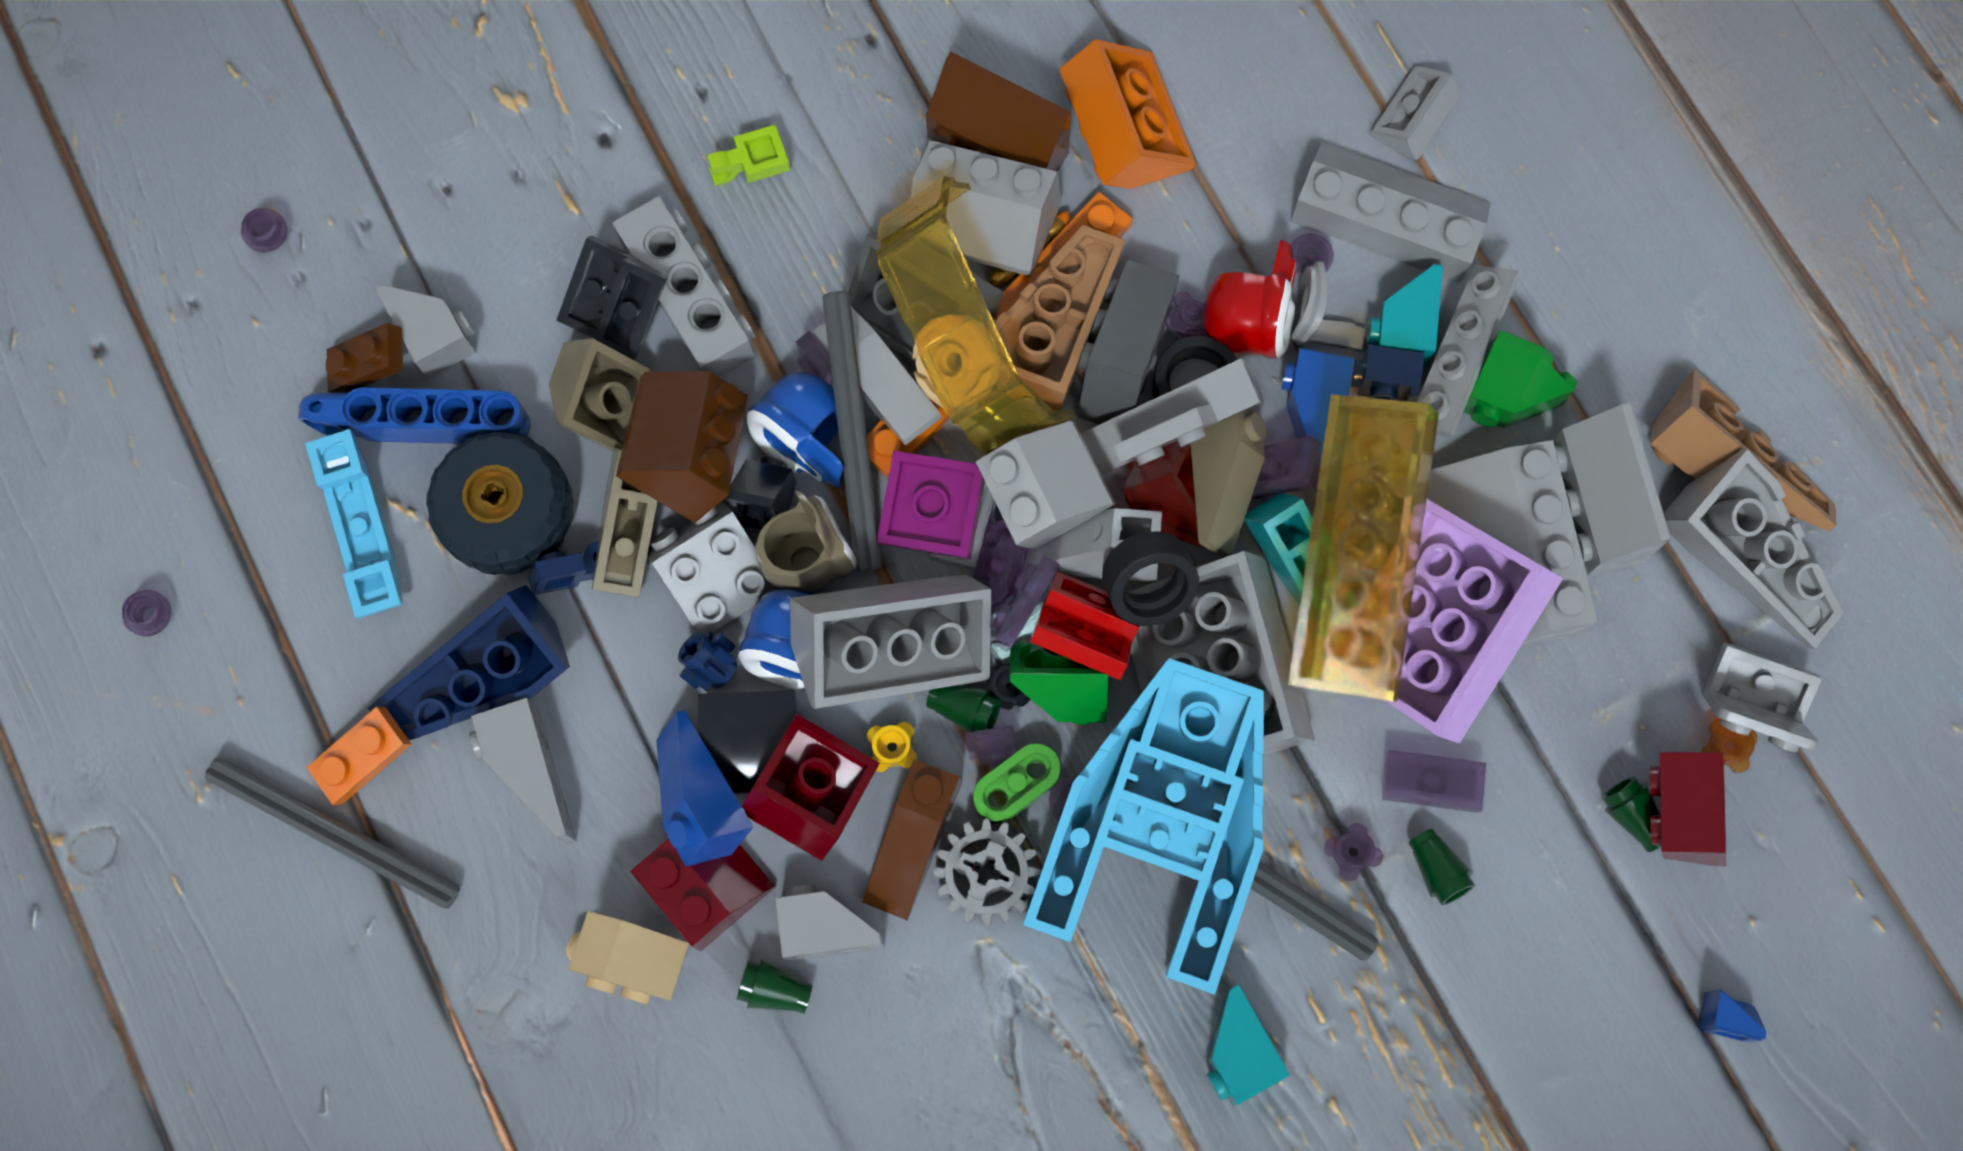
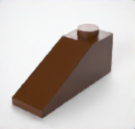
(911, 839)

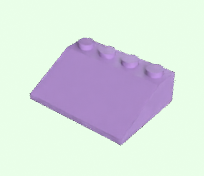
(1465, 621)

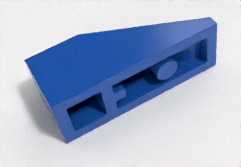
(1310, 387)
(696, 800)

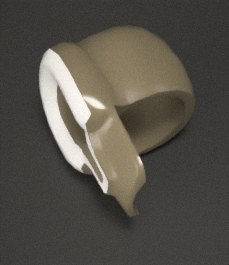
(804, 547)

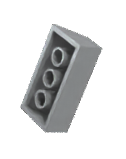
(1391, 212)
(891, 639)

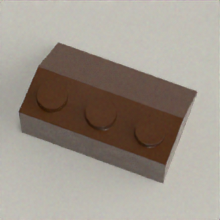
(996, 117)
(683, 439)

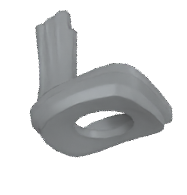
(1313, 302)

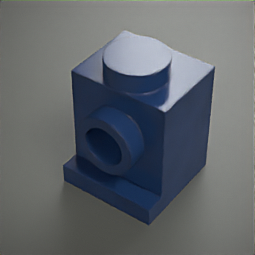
(1388, 374)

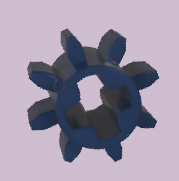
(707, 660)

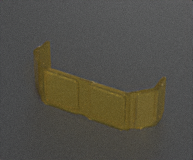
(954, 324)

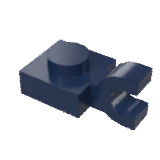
(561, 572)

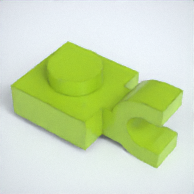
(755, 153)

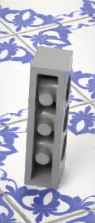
(714, 349)

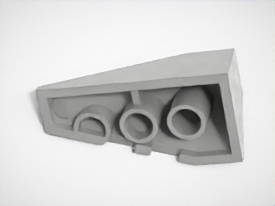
(1746, 536)

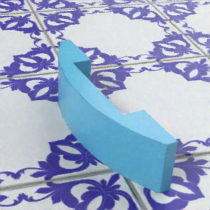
(357, 522)

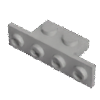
(1467, 344)
(1172, 418)

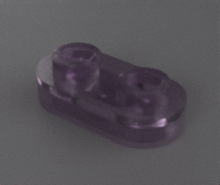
(1000, 564)

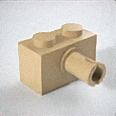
(626, 956)

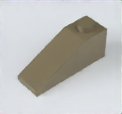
(1225, 477)
(623, 535)

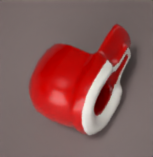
(1252, 310)

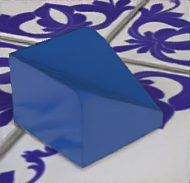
(1730, 1018)

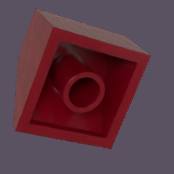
(809, 787)
(1691, 807)
(703, 896)

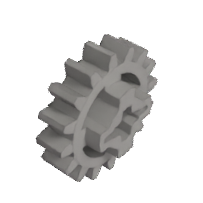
(995, 851)

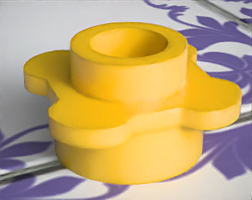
(901, 735)

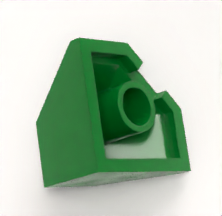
(1517, 383)
(1059, 684)

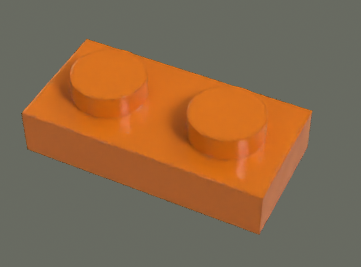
(359, 755)

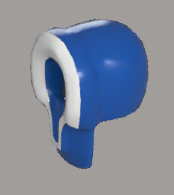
(797, 424)
(767, 641)

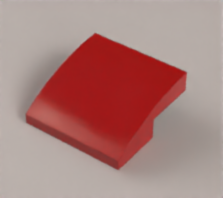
(1083, 626)

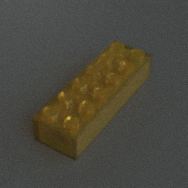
(1364, 547)

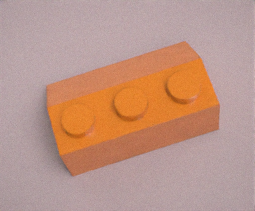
(1125, 115)

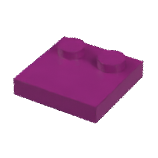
(931, 505)

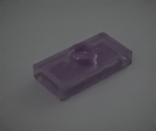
(1434, 781)

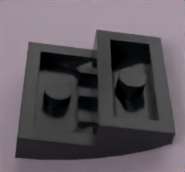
(611, 297)
(744, 731)

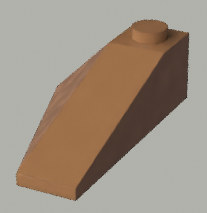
(1058, 312)
(1702, 431)

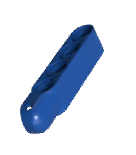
(393, 406)

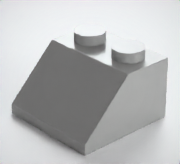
(1045, 484)

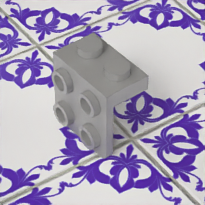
(710, 569)
(1762, 696)

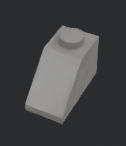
(429, 328)
(819, 926)

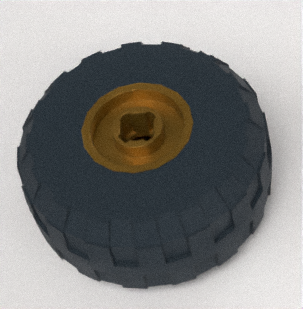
(499, 503)

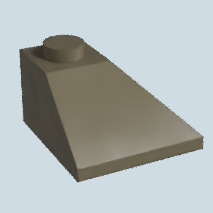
(595, 391)

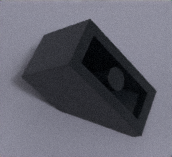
(761, 491)

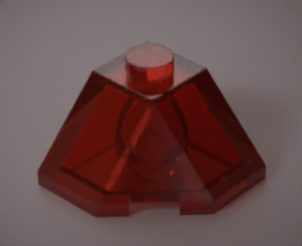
(1168, 488)

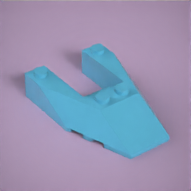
(1175, 791)

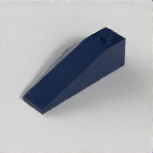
(489, 663)

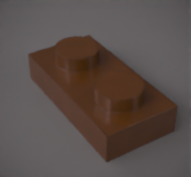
(365, 359)

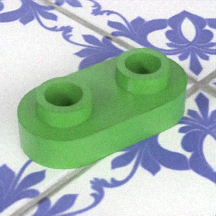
(1016, 784)

